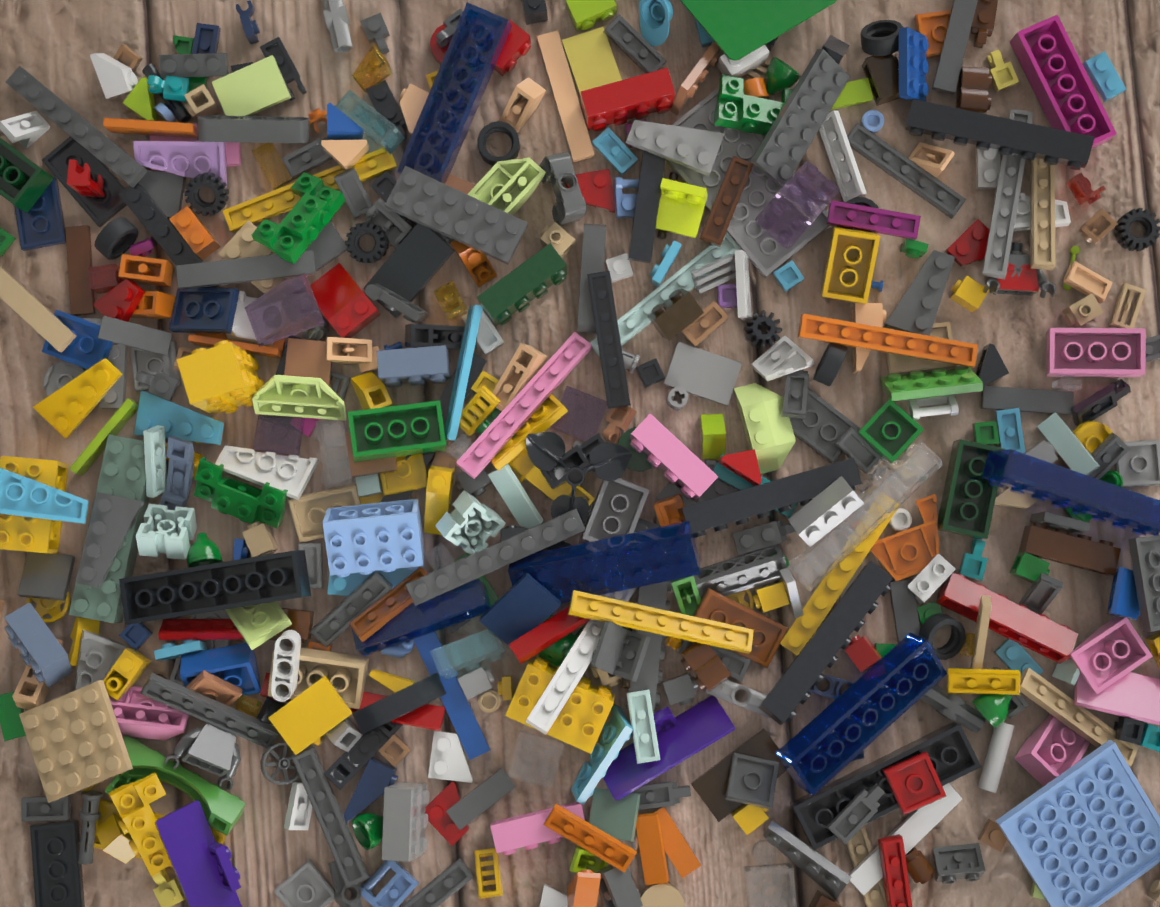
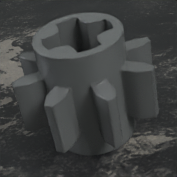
(318, 332)

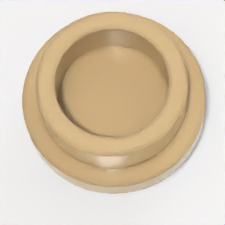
(489, 701)

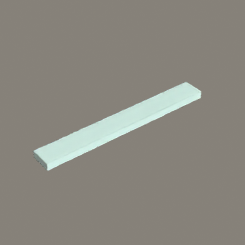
(636, 318)

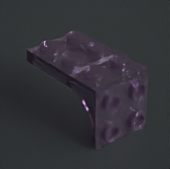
(797, 205)

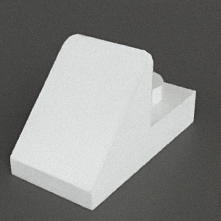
(24, 128)

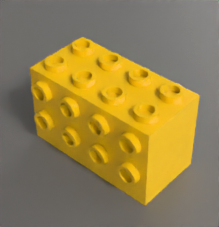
(220, 377)
(32, 533)
(580, 717)

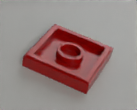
(914, 783)

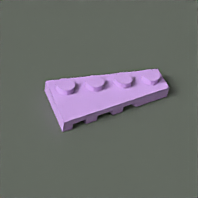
(183, 157)

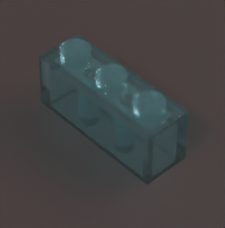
(372, 122)
(467, 653)

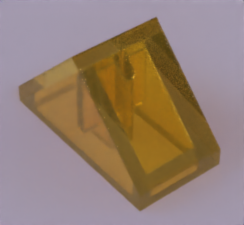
(372, 69)

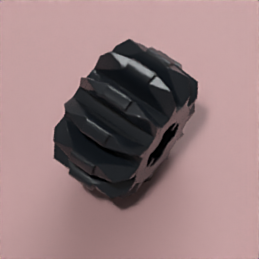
(769, 325)

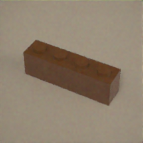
(1070, 550)

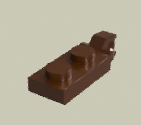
(983, 21)

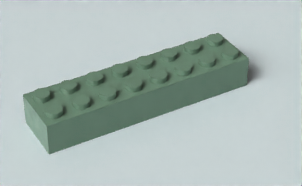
(125, 477)

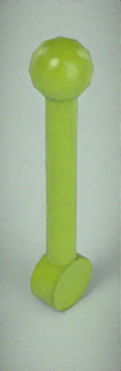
(1074, 251)

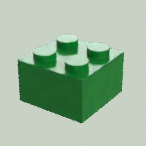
(890, 431)

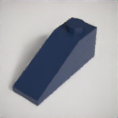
(371, 786)

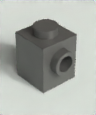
(473, 486)
(680, 689)

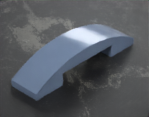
(179, 473)

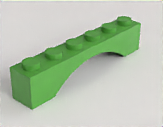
(219, 807)

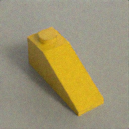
(437, 496)

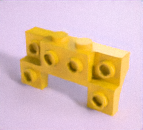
(525, 469)
(139, 820)

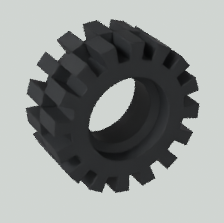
(195, 199)
(1146, 220)
(354, 247)

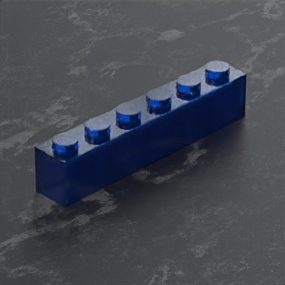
(427, 617)

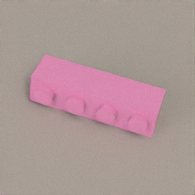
(528, 829)

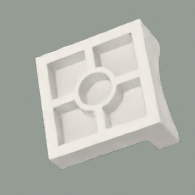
(241, 327)

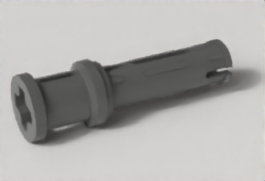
(91, 814)

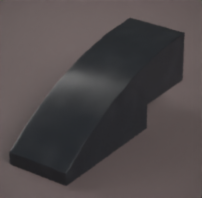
(576, 456)

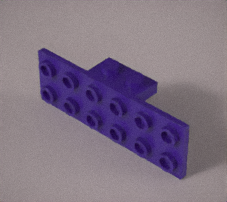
(677, 741)
(198, 860)

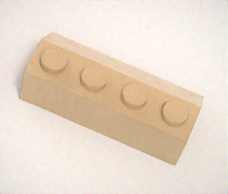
(344, 672)

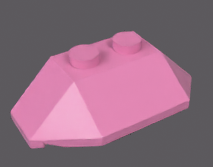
(146, 717)

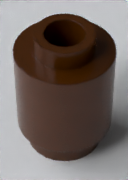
(918, 866)

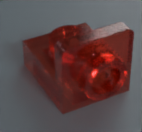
(1082, 191)

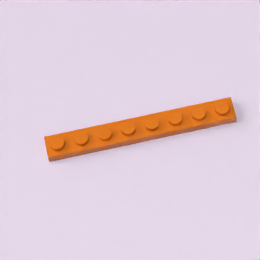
(887, 340)

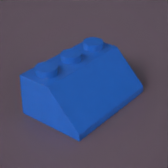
(231, 663)

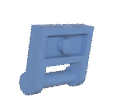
(624, 202)
(394, 891)

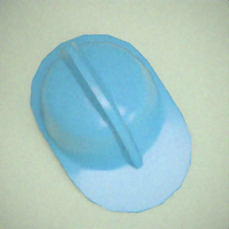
(655, 20)

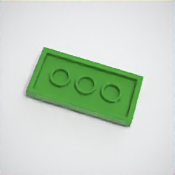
(931, 384)

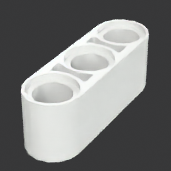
(280, 674)

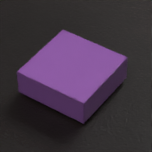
(727, 296)

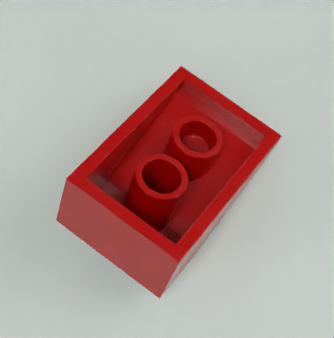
(343, 302)

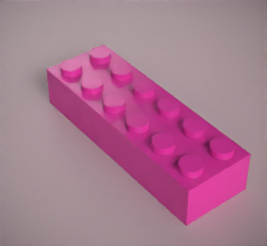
(1061, 80)

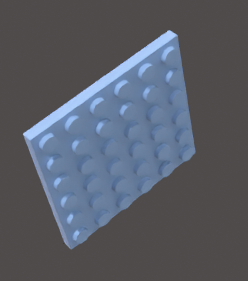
(1086, 831)

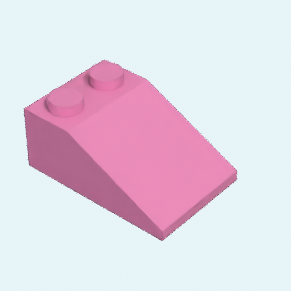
(1110, 653)
(1051, 750)

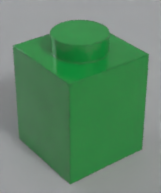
(1029, 567)

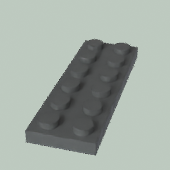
(800, 118)
(456, 215)

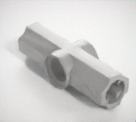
(338, 24)
(727, 690)

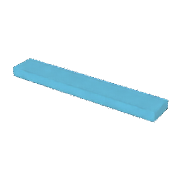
(462, 372)

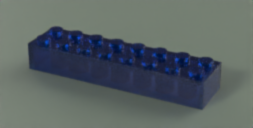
(456, 93)
(1073, 490)
(614, 562)
(861, 713)

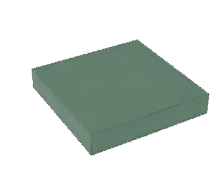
(613, 816)

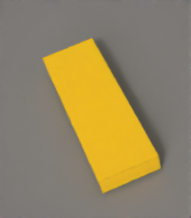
(984, 681)

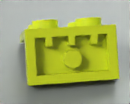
(681, 207)

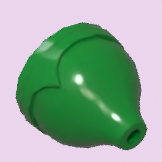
(780, 76)
(203, 552)
(993, 707)
(368, 829)

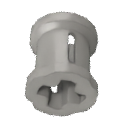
(630, 361)
(681, 393)

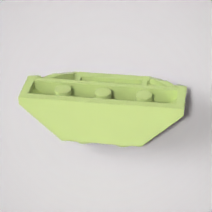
(509, 184)
(298, 398)
(764, 425)

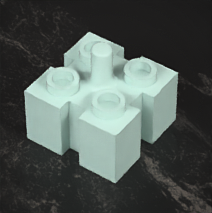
(470, 524)
(166, 531)

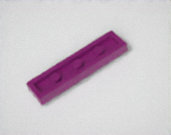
(873, 220)

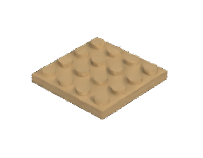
(75, 741)

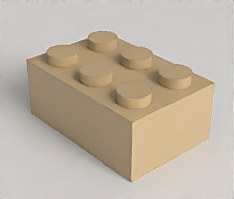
(244, 246)

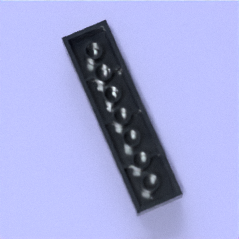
(215, 587)
(947, 750)

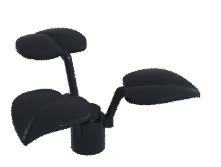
(607, 458)

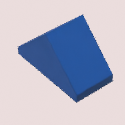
(340, 126)

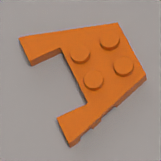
(913, 548)

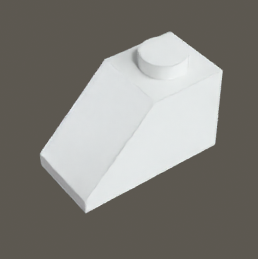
(113, 75)

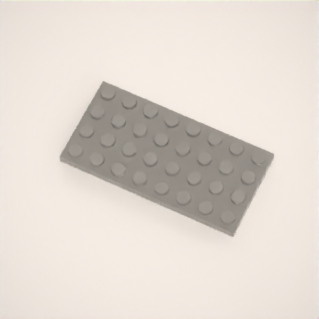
(759, 190)

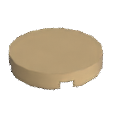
(662, 896)

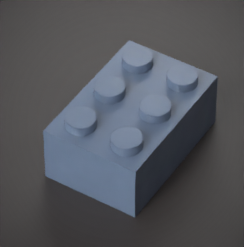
(414, 365)
(37, 645)

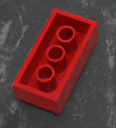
(627, 99)

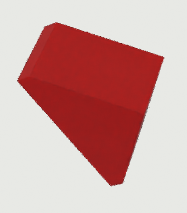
(743, 465)

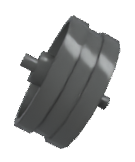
(280, 763)

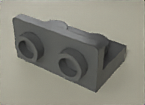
(958, 863)

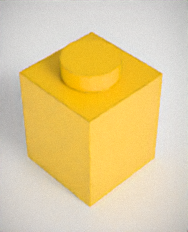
(968, 293)
(770, 597)
(749, 817)

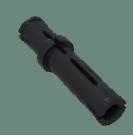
(175, 106)

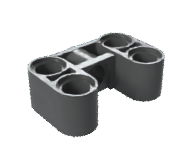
(570, 203)

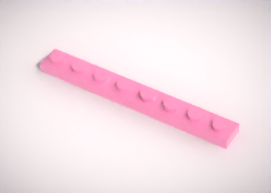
(523, 405)

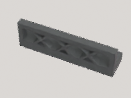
(742, 575)

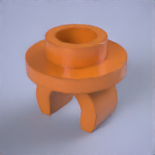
(316, 116)

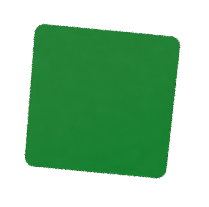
(749, 24)

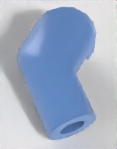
(399, 650)

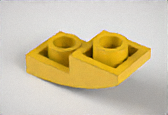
(81, 623)

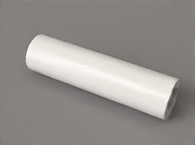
(996, 757)

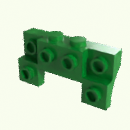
(745, 111)
(304, 220)
(239, 498)

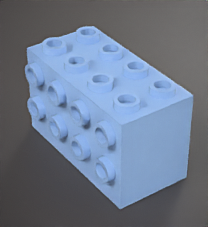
(374, 537)

